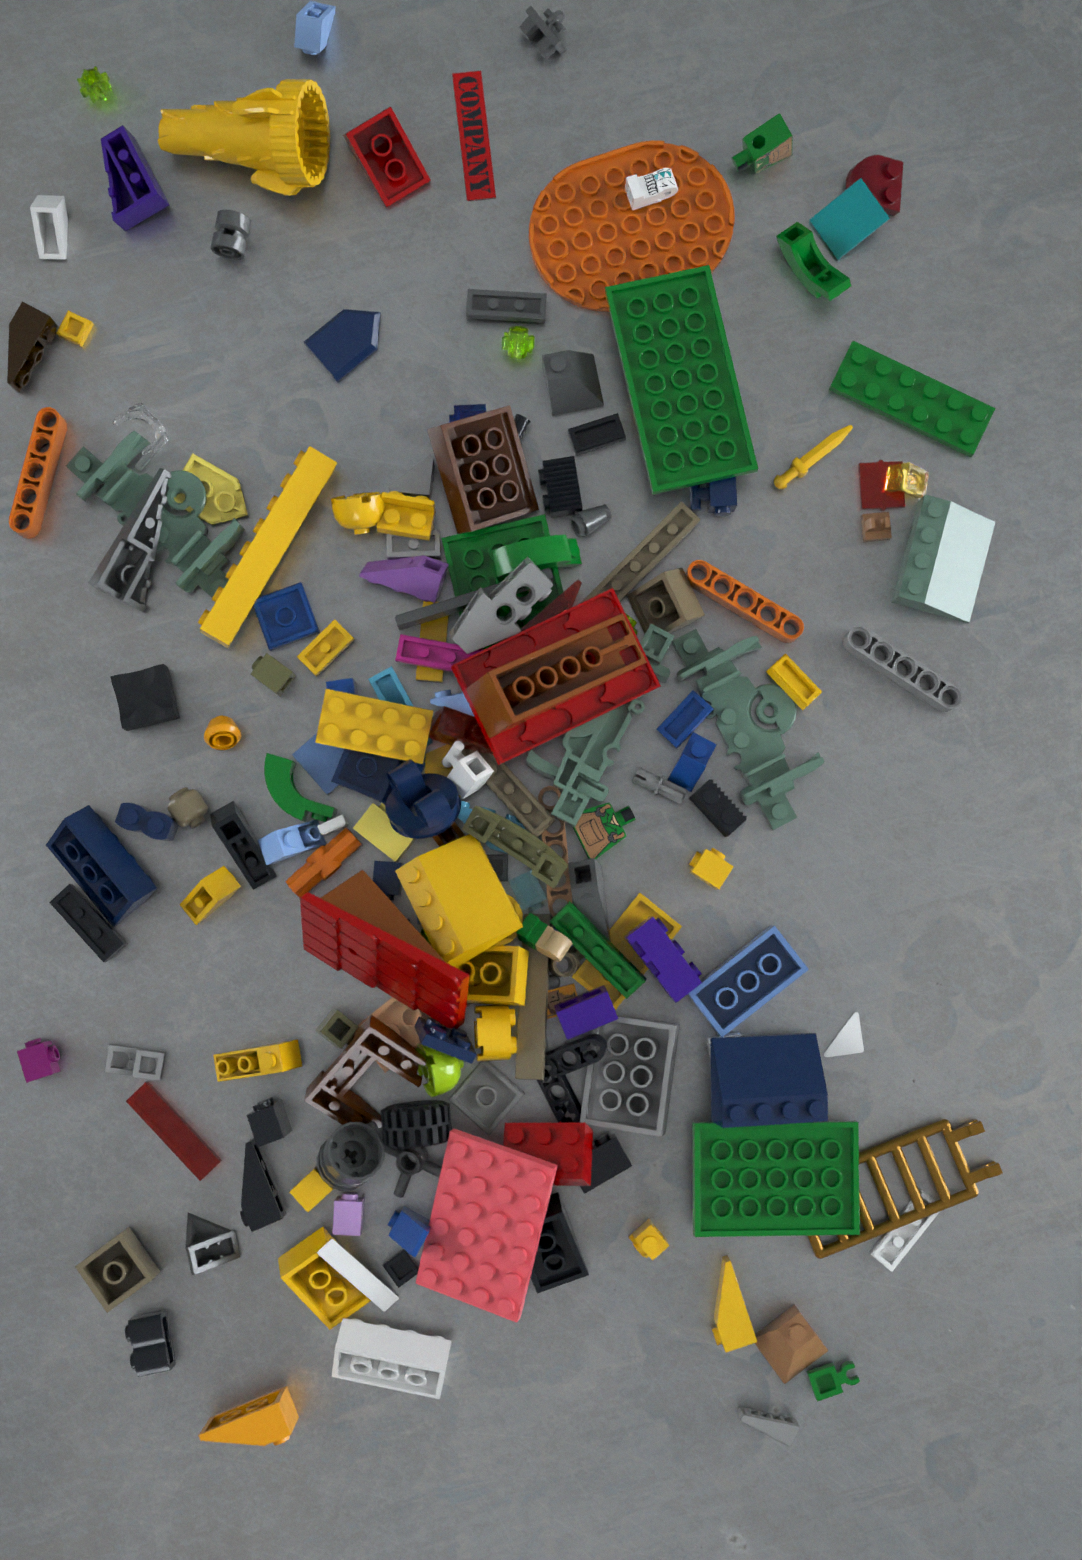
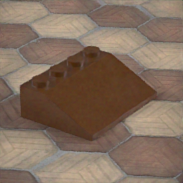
(483, 469)

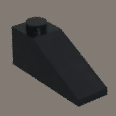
(241, 844)
(259, 1195)

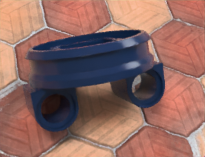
(430, 794)

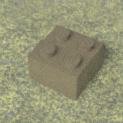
(118, 1269)

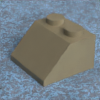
(666, 602)

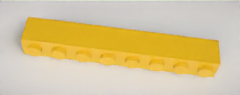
(267, 547)

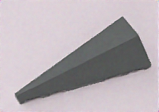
(129, 560)

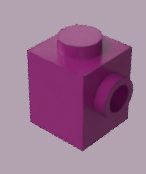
(39, 1059)

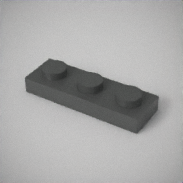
(506, 305)

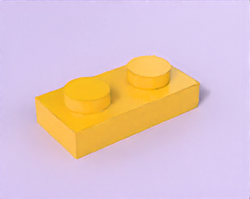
(325, 648)

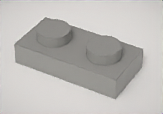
(408, 547)

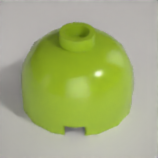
(440, 1071)

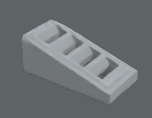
(773, 1425)

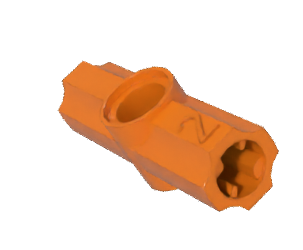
(323, 862)

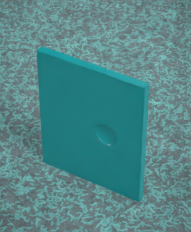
(849, 219)

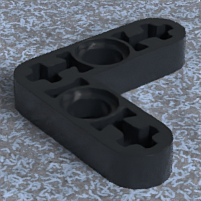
(561, 1068)

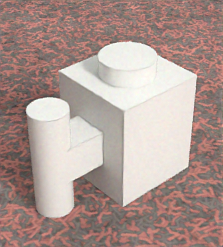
(468, 772)

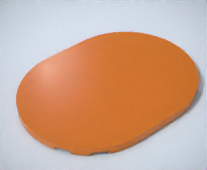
(592, 239)

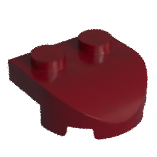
(882, 178)

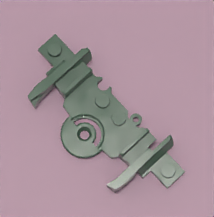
(182, 535)
(588, 744)
(758, 748)

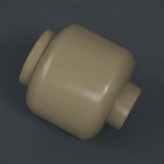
(187, 808)

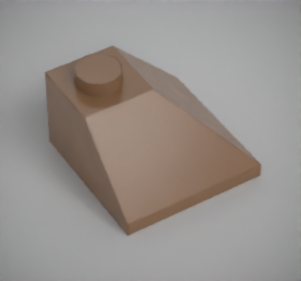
(789, 1344)

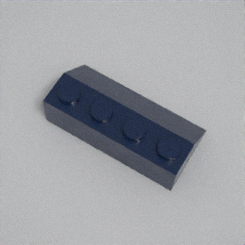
(100, 865)

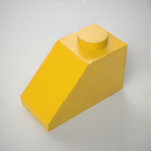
(210, 894)

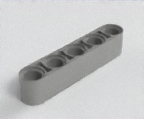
(916, 670)

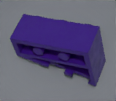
(131, 181)
(664, 958)

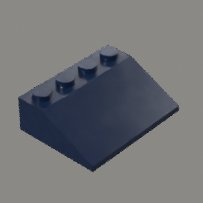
(767, 1080)

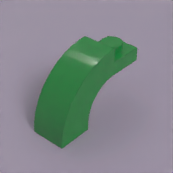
(809, 264)
(542, 551)
(281, 786)

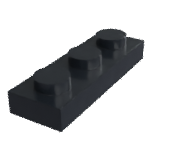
(87, 923)

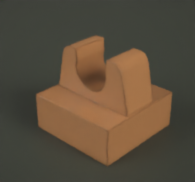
(876, 526)

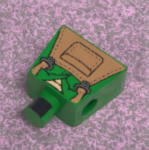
(765, 146)
(602, 828)

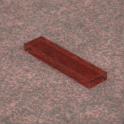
(173, 1130)

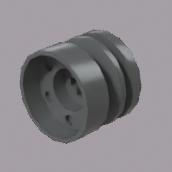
(358, 1143)

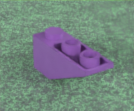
(410, 575)

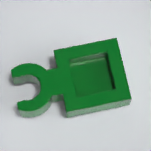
(827, 1380)

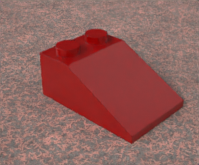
(387, 156)

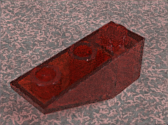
(453, 726)

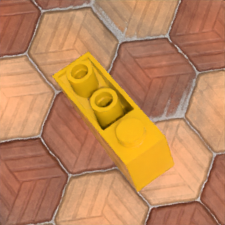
(258, 1060)

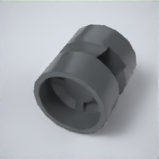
(230, 235)

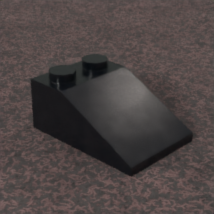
(558, 1252)

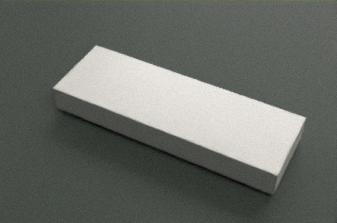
(896, 1243)

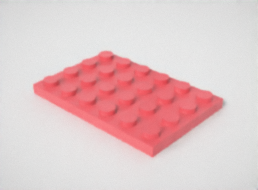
(486, 1224)

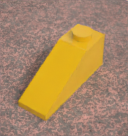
(730, 1315)

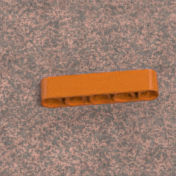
(33, 461)
(757, 601)

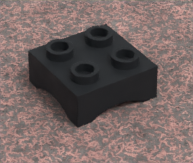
(145, 697)

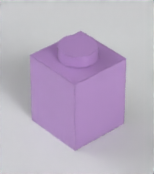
(348, 1214)

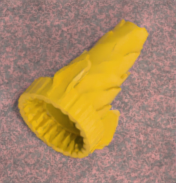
(270, 130)

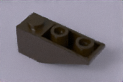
(28, 337)

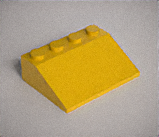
(458, 900)

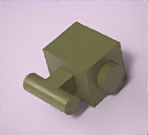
(337, 1029)

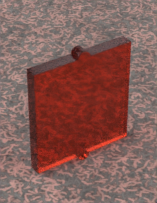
(872, 487)

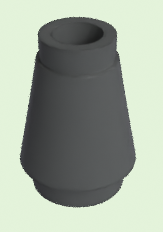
(590, 519)

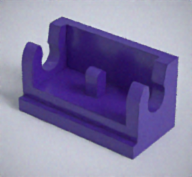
(586, 1012)

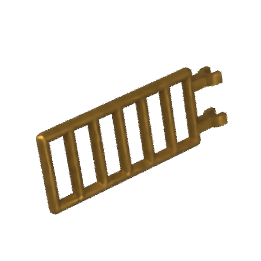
(921, 1210)

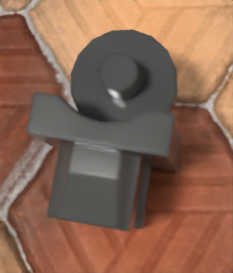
(534, 24)

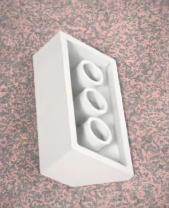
(391, 1358)

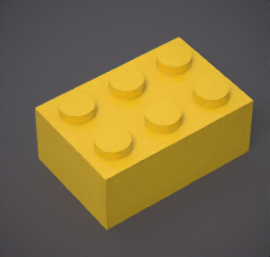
(498, 976)

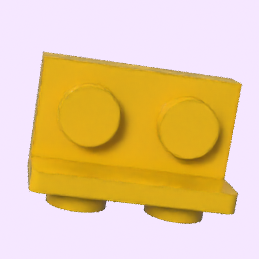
(407, 516)

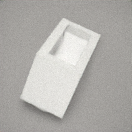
(50, 226)

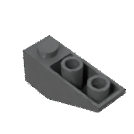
(589, 893)

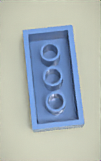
(747, 980)

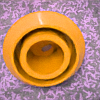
(222, 733)

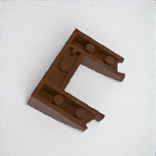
(371, 1042)

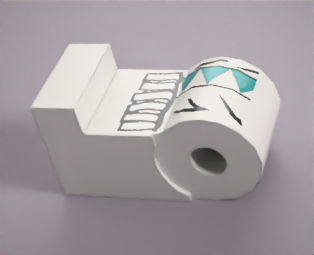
(650, 188)

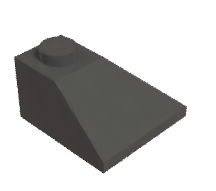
(571, 381)

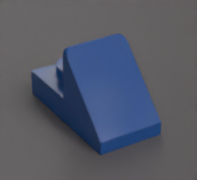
(692, 762)

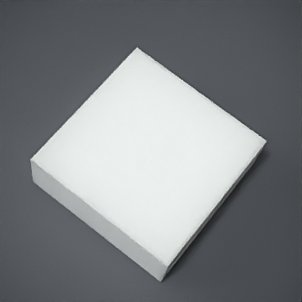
(333, 825)

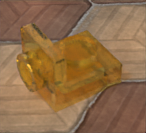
(908, 479)

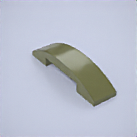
(516, 842)

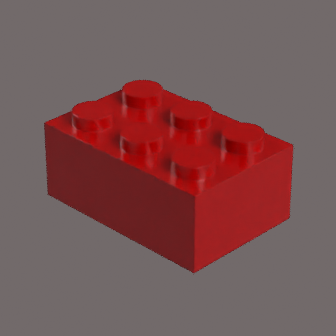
(558, 1143)

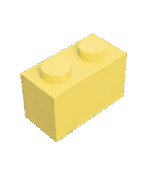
(377, 829)

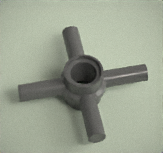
(410, 1168)

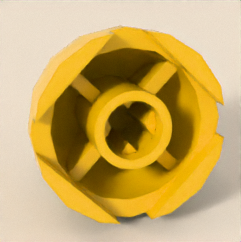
(358, 511)

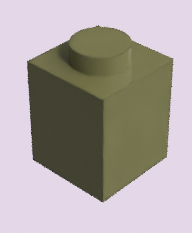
(272, 674)

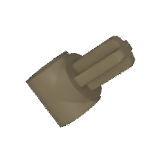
(573, 957)

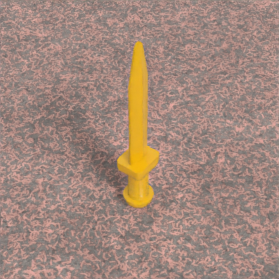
(800, 466)

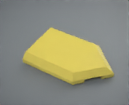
(222, 492)

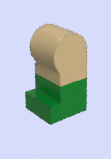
(543, 938)

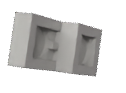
(134, 1062)

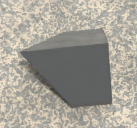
(209, 1244)

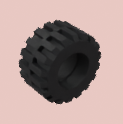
(416, 1124)

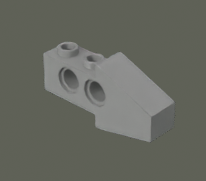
(479, 622)

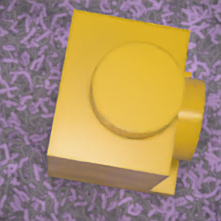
(648, 1240)

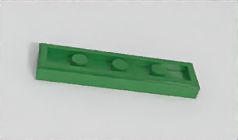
(598, 950)

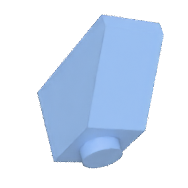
(313, 27)

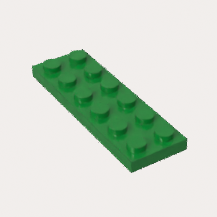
(912, 399)

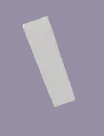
(358, 1275)

